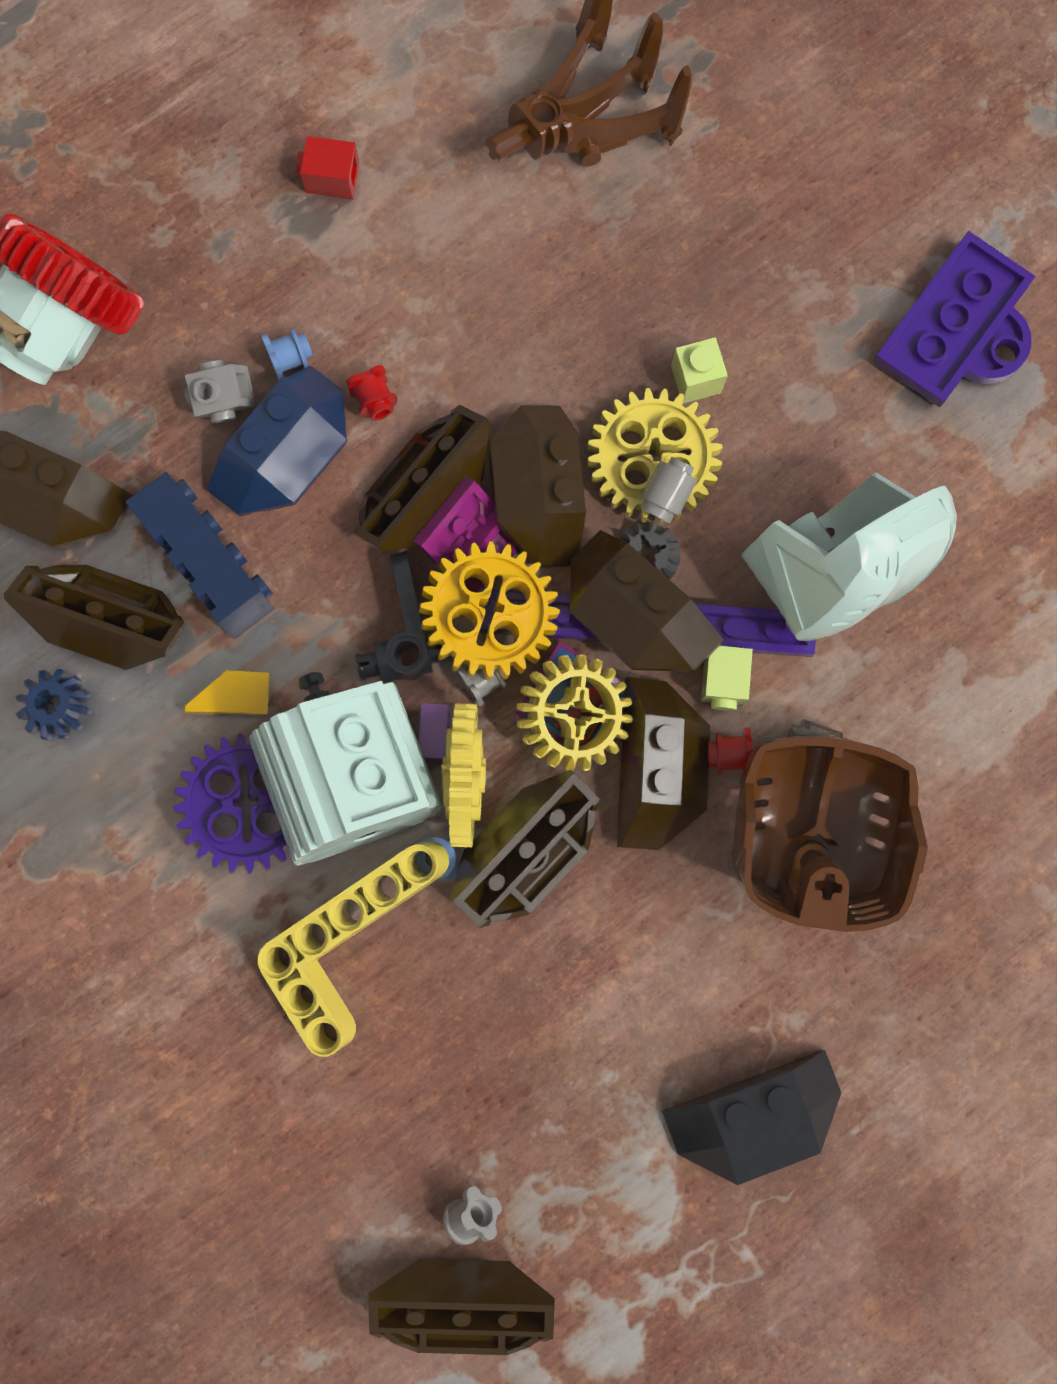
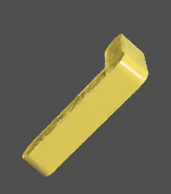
(338, 928)

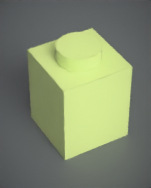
(699, 370)
(727, 678)

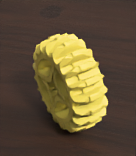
(572, 732)

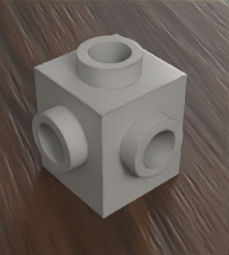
(219, 391)

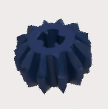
(40, 697)

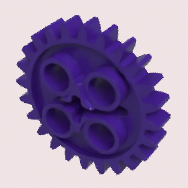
(205, 806)

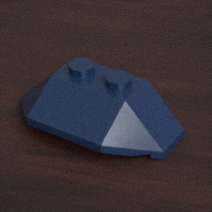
(282, 445)

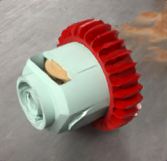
(54, 301)

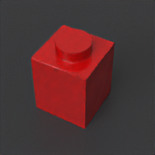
(328, 167)

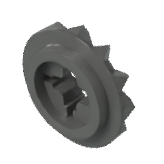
(655, 537)

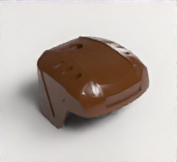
(823, 803)

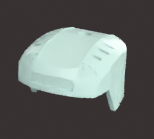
(877, 555)

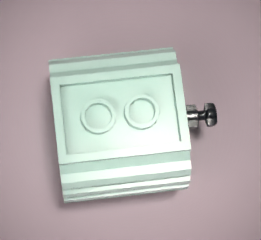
(343, 769)

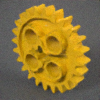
(453, 600)

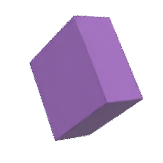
(433, 731)

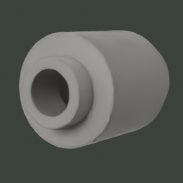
(668, 489)

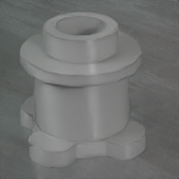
(478, 686)
(471, 1217)

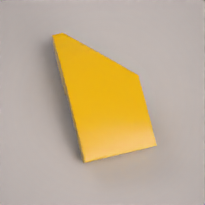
(233, 694)

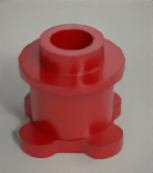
(372, 393)
(730, 752)

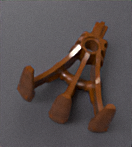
(550, 122)

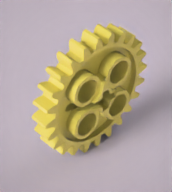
(649, 419)
(463, 775)

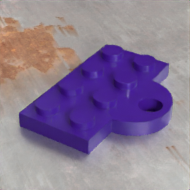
(960, 323)

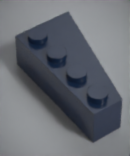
(200, 555)

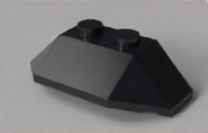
(759, 1120)

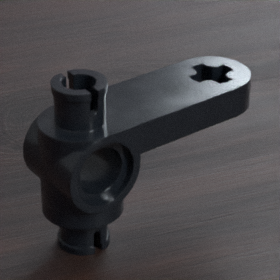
(384, 659)

